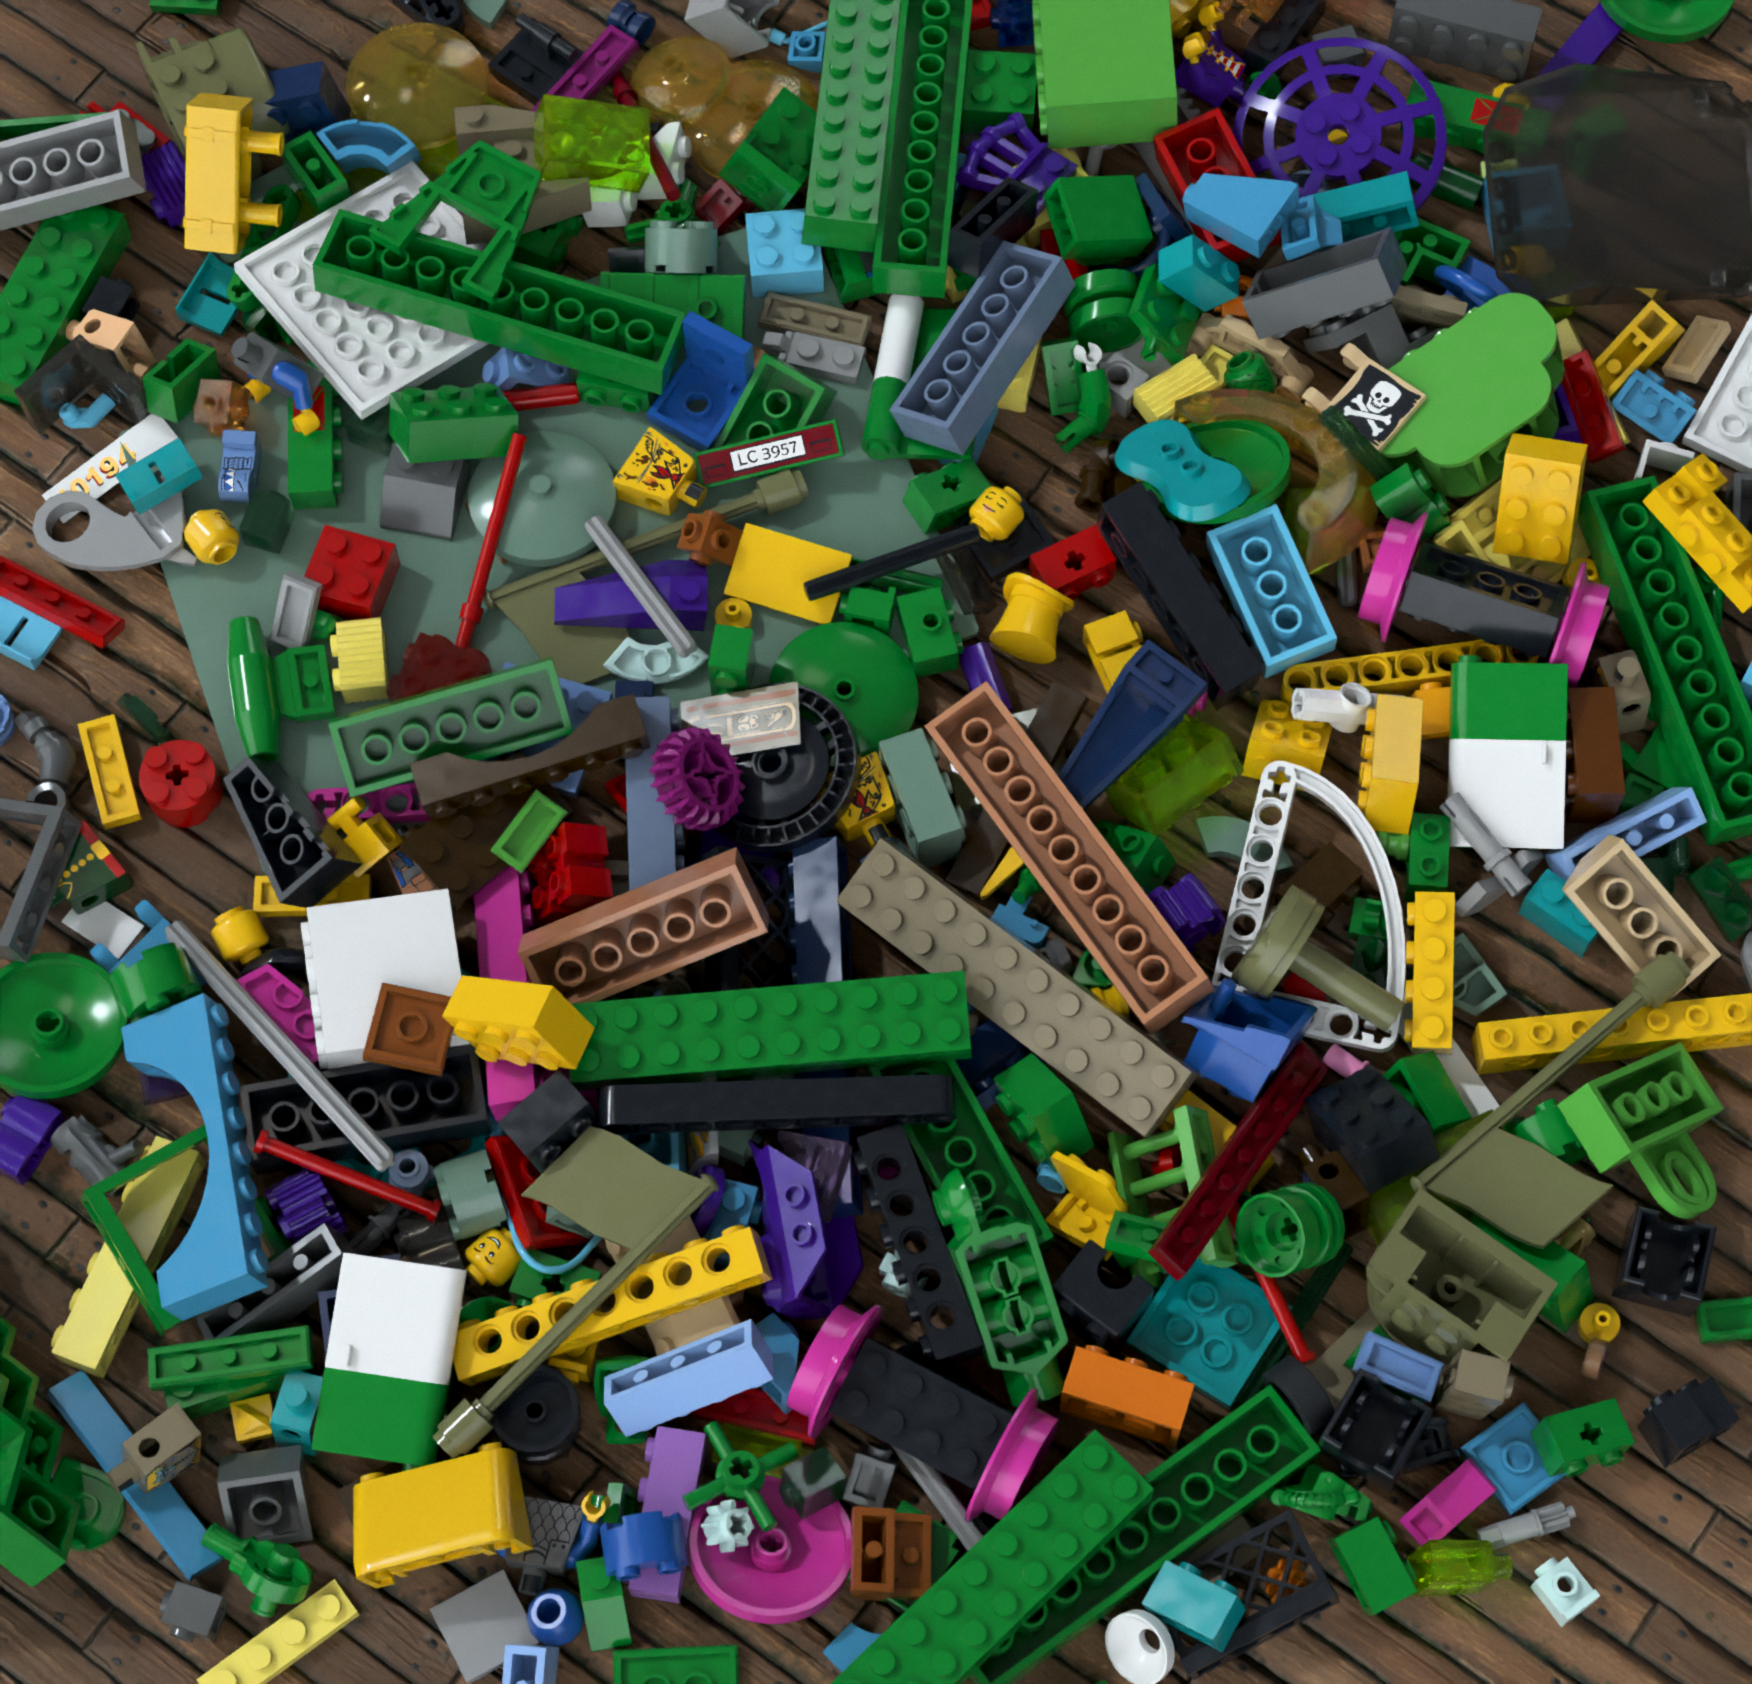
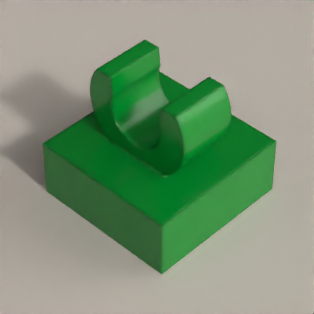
(1367, 919)
(623, 1502)

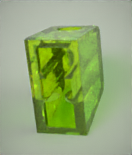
(1457, 1567)

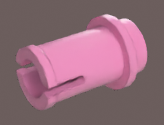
(1343, 1061)

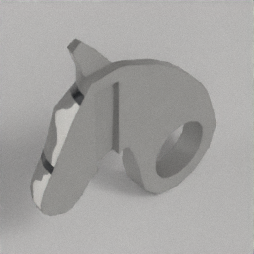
(112, 539)

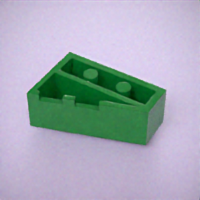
(1568, 1270)

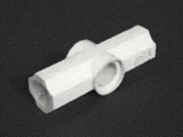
(1341, 708)

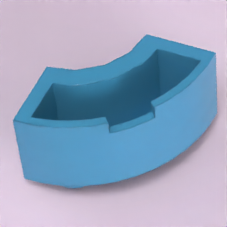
(368, 145)

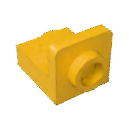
(576, 1364)

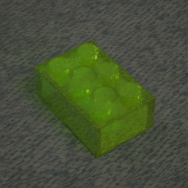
(592, 141)
(1175, 776)

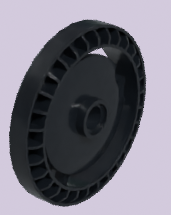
(797, 782)

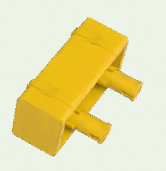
(220, 173)

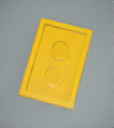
(774, 567)

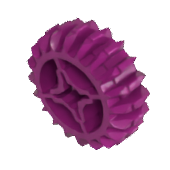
(697, 779)

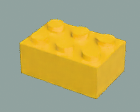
(1539, 498)
(1391, 764)
(518, 1022)

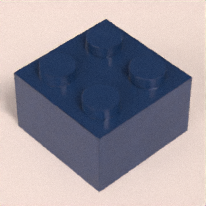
(306, 99)

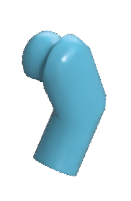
(86, 417)

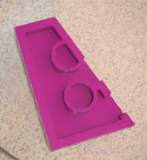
(285, 1006)

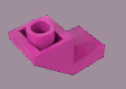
(1448, 1503)

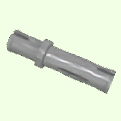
(1484, 843)

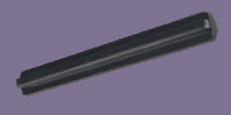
(892, 562)

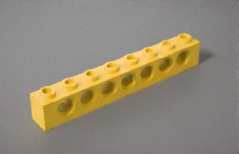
(1540, 1039)
(746, 1269)

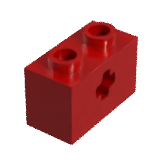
(1080, 551)

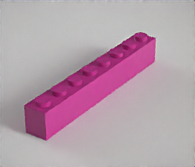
(500, 922)

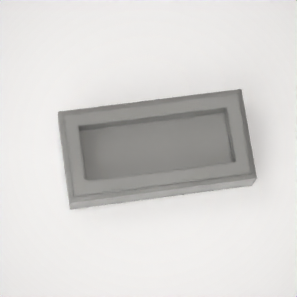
(295, 610)

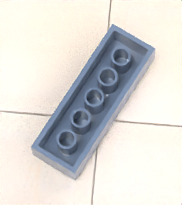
(983, 347)
(652, 836)

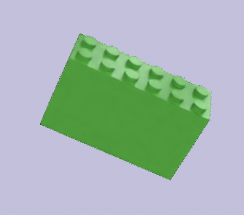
(1104, 71)

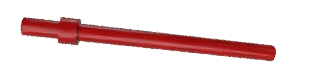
(471, 612)

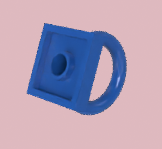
(1471, 284)

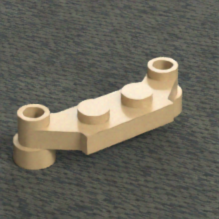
(1239, 336)

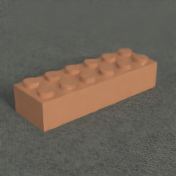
(647, 930)

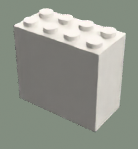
(370, 942)

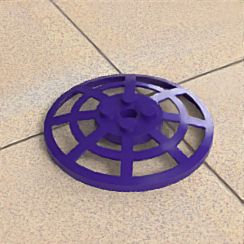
(1346, 113)

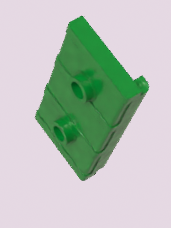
(711, 296)

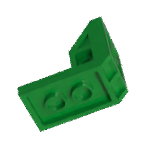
(774, 154)

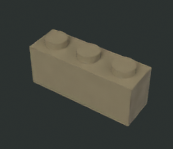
(1473, 1384)

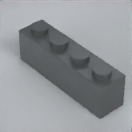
(292, 1287)

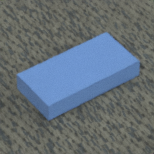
(1399, 1366)

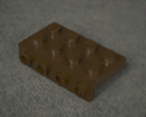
(457, 848)

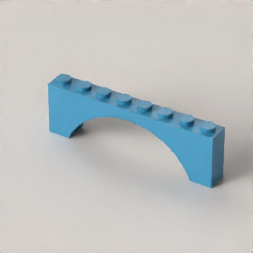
(223, 1247)

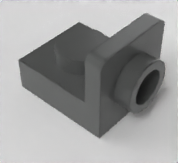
(871, 1475)

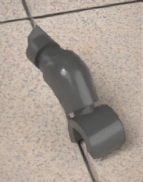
(55, 757)

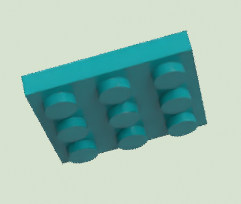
(1207, 1328)

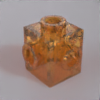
(221, 406)

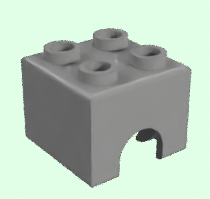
(731, 23)

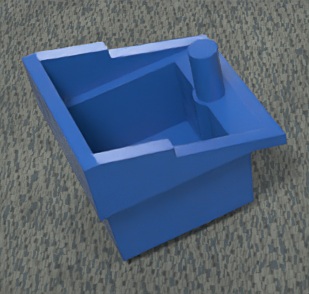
(1244, 1037)

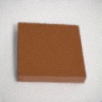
(409, 1030)

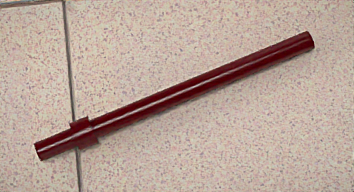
(626, 95)

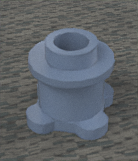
(417, 1179)

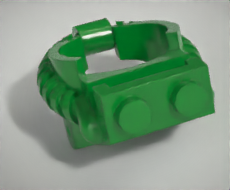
(1322, 1495)

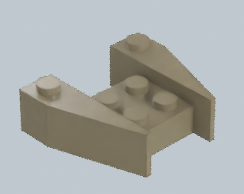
(513, 133)

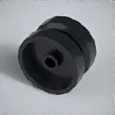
(551, 1434)

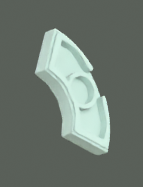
(652, 662)

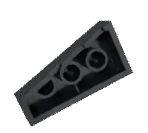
(289, 833)

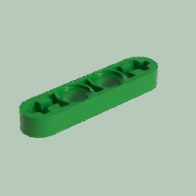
(282, 194)

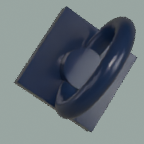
(1165, 222)

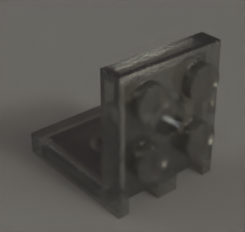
(71, 376)

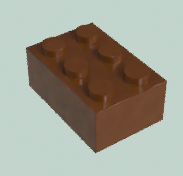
(1592, 756)

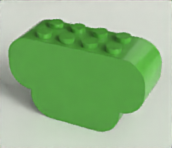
(1481, 385)

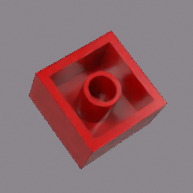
(354, 573)

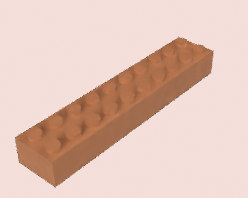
(1070, 858)

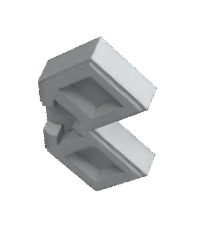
(1490, 889)

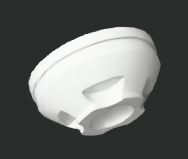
(1132, 1653)

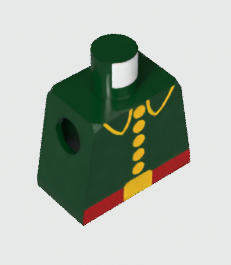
(90, 874)

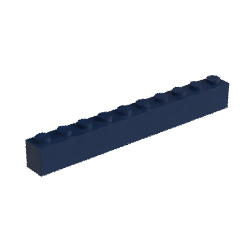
(825, 955)

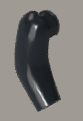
(280, 958)

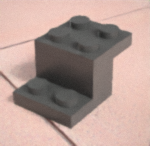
(1374, 332)

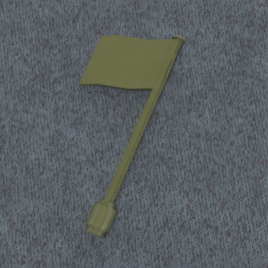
(584, 649)
(1516, 1181)
(616, 1196)

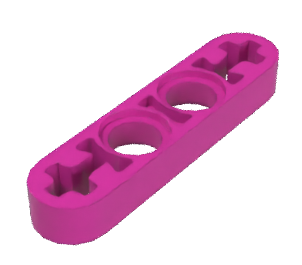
(378, 803)

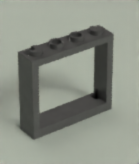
(40, 876)

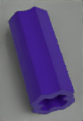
(979, 667)

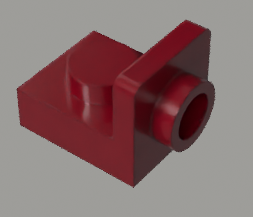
(722, 205)

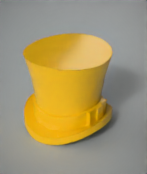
(1030, 620)

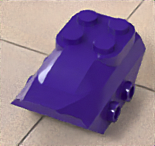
(808, 1258)

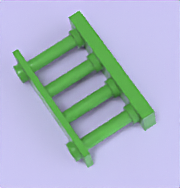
(1198, 1151)

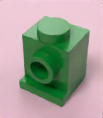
(869, 607)

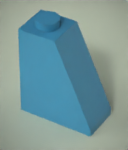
(1241, 208)

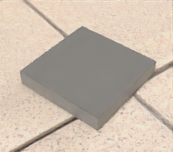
(481, 1624)

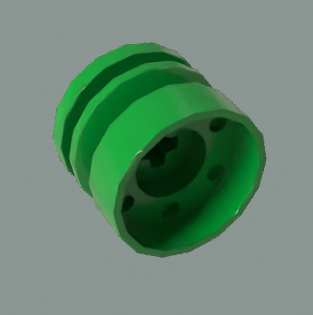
(1290, 1229)

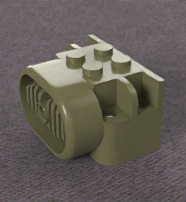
(217, 66)
(1452, 1284)

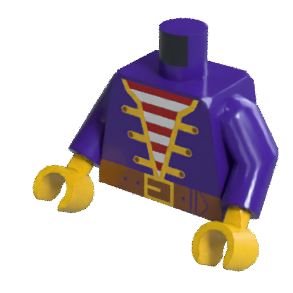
(1208, 65)

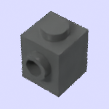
(1341, 54)
(193, 1612)

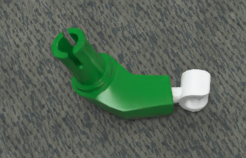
(1095, 404)

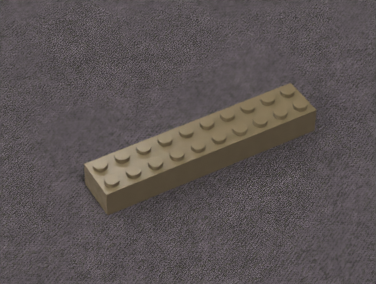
(1018, 988)

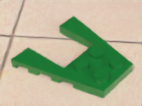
(488, 189)

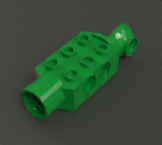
(1005, 1291)

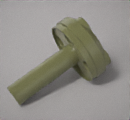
(1285, 945)

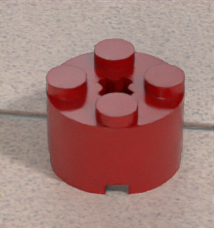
(182, 764)

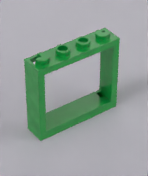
(123, 1247)

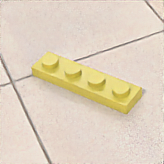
(286, 1639)

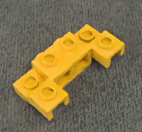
(1706, 527)

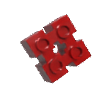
(570, 872)

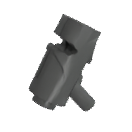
(91, 1153)

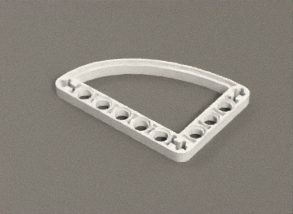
(1266, 872)

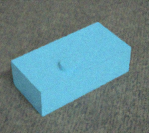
(1271, 590)

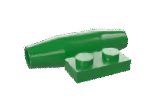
(266, 688)

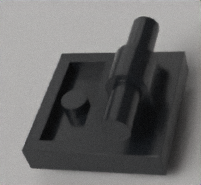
(534, 59)

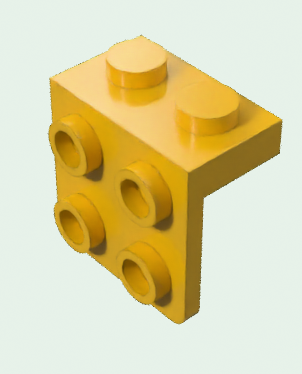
(1282, 738)
(1089, 1204)

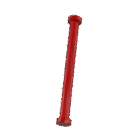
(347, 1176)
(1280, 1308)

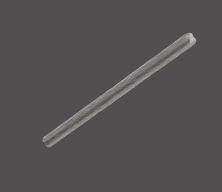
(281, 1047)

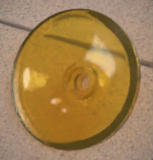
(681, 79)

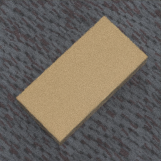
(1696, 349)

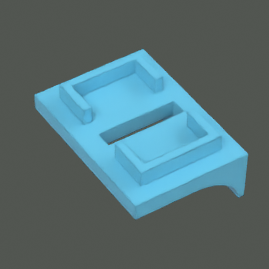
(32, 641)

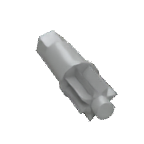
(1528, 1525)

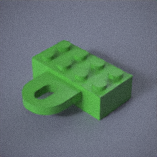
(1646, 1118)

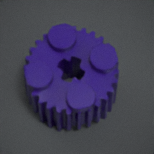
(1188, 910)
(304, 1205)

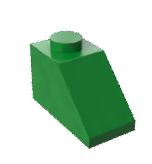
(603, 1606)

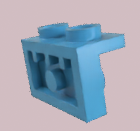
(1654, 407)

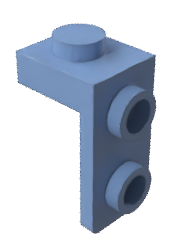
(511, 367)

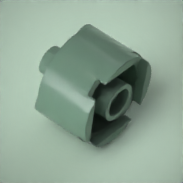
(681, 249)
(470, 1195)

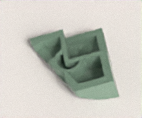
(1474, 982)

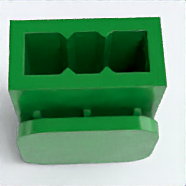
(1098, 218)

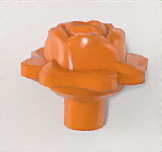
(1296, 1578)

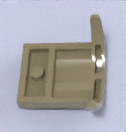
(1420, 308)

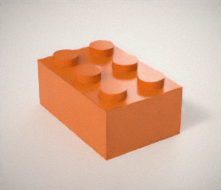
(1126, 1395)

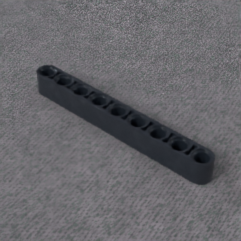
(776, 1104)

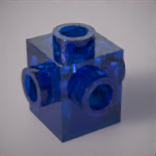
(1013, 22)

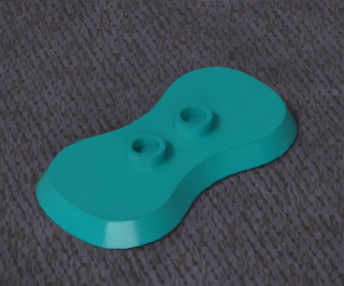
(1186, 477)

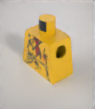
(659, 476)
(871, 805)

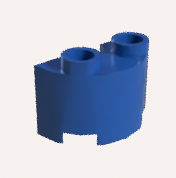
(644, 1543)

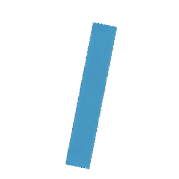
(161, 1509)

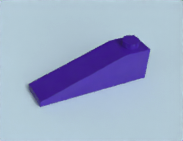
(610, 602)

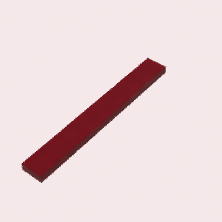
(1238, 1161)

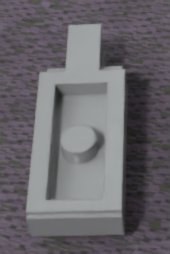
(817, 355)

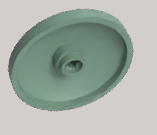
(554, 495)

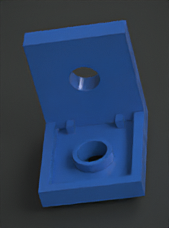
(714, 372)

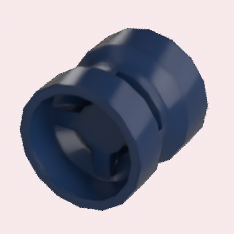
(631, 21)

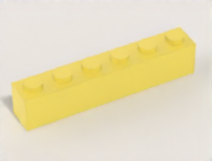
(107, 1300)

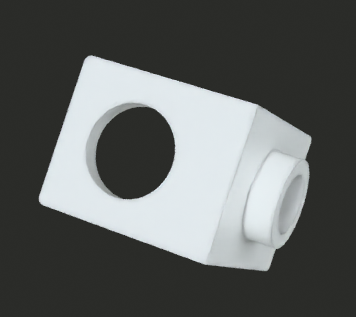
(1662, 456)

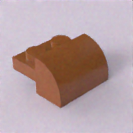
(889, 1554)

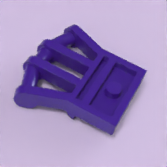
(1036, 168)

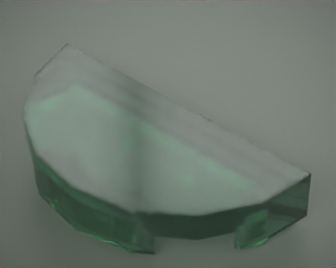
(144, 718)

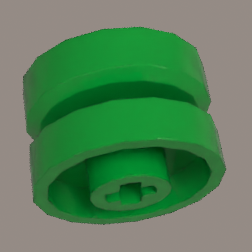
(1100, 310)

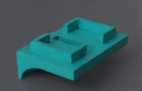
(203, 310)
(142, 484)

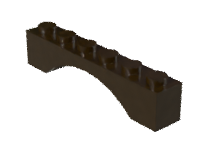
(453, 782)

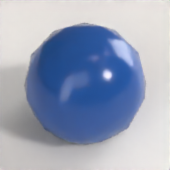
(555, 1617)

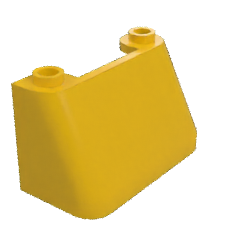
(438, 1514)

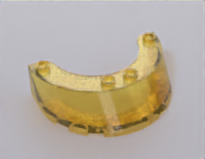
(1340, 505)

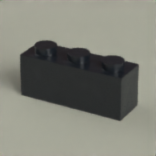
(1001, 216)

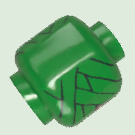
(1250, 372)

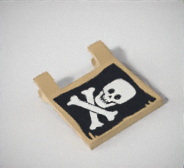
(1372, 398)

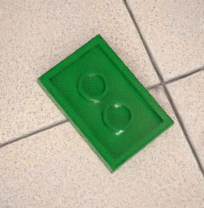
(677, 1665)

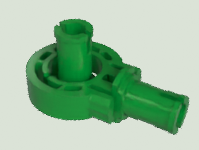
(264, 1567)

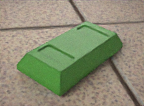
(528, 831)

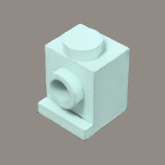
(1563, 1605)

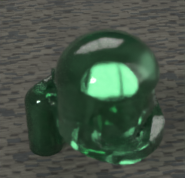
(1672, 862)

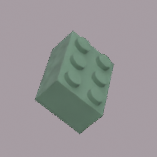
(922, 798)

